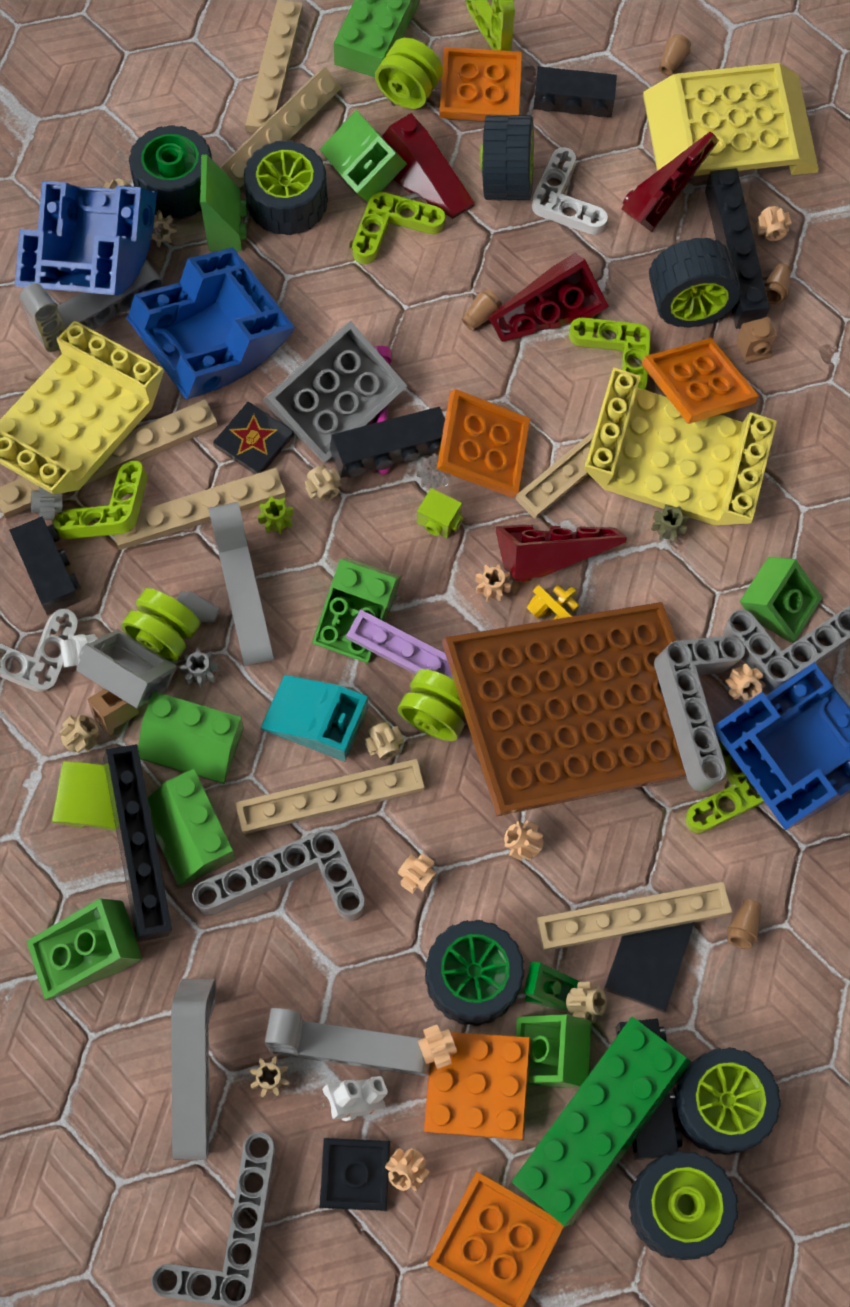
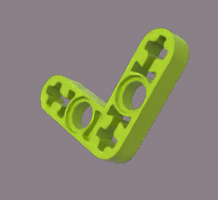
(494, 21)
(385, 216)
(629, 346)
(115, 518)
(736, 793)

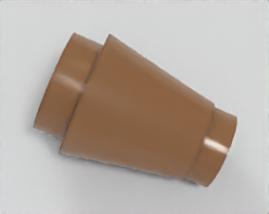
(675, 52)
(778, 284)
(480, 309)
(745, 925)

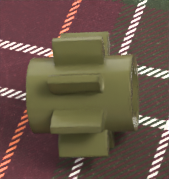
(669, 523)

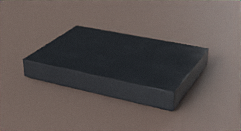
(649, 965)

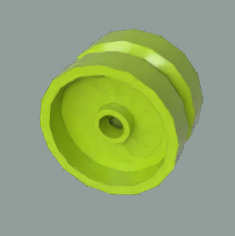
(409, 73)
(160, 624)
(433, 705)

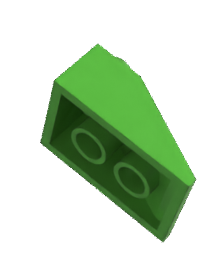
(221, 208)
(84, 948)

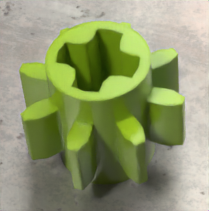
(277, 507)

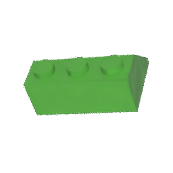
(189, 737)
(188, 828)

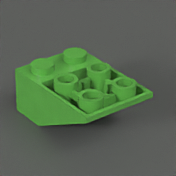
(362, 156)
(352, 589)

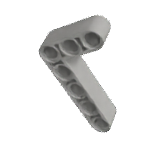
(89, 309)
(241, 584)
(784, 660)
(691, 700)
(285, 873)
(296, 1038)
(190, 1068)
(237, 1235)

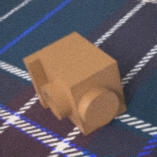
(756, 340)
(110, 710)

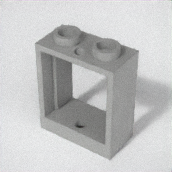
(125, 667)

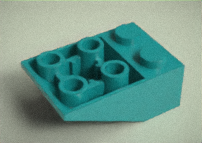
(316, 715)

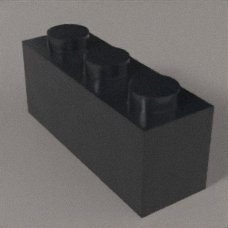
(575, 91)
(46, 565)

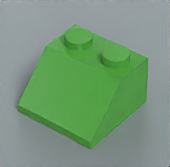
(782, 597)
(557, 1049)

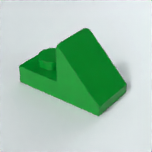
(548, 986)

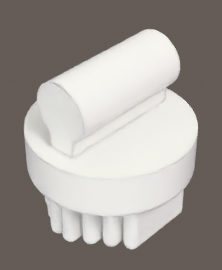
(71, 648)

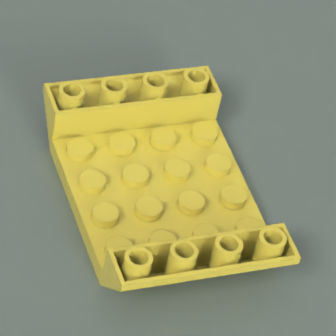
(749, 109)
(77, 411)
(659, 459)

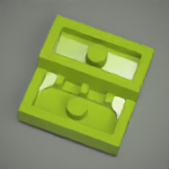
(83, 797)

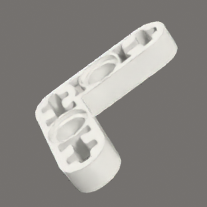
(559, 201)
(31, 665)

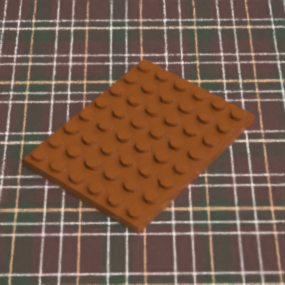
(567, 706)

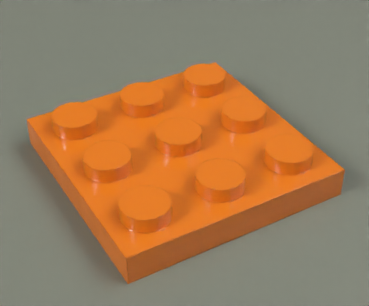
(479, 83)
(699, 380)
(483, 443)
(481, 1089)
(496, 1243)

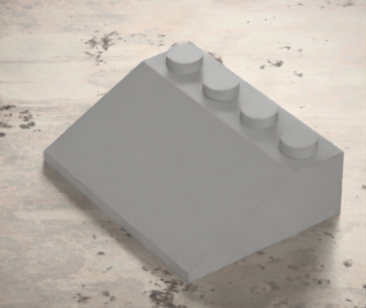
(335, 390)

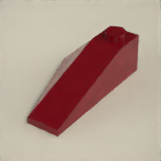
(426, 167)
(658, 192)
(550, 301)
(539, 553)

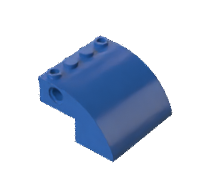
(87, 239)
(210, 323)
(793, 745)

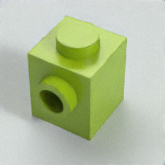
(439, 514)

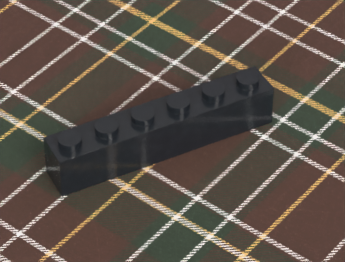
(734, 230)
(137, 843)

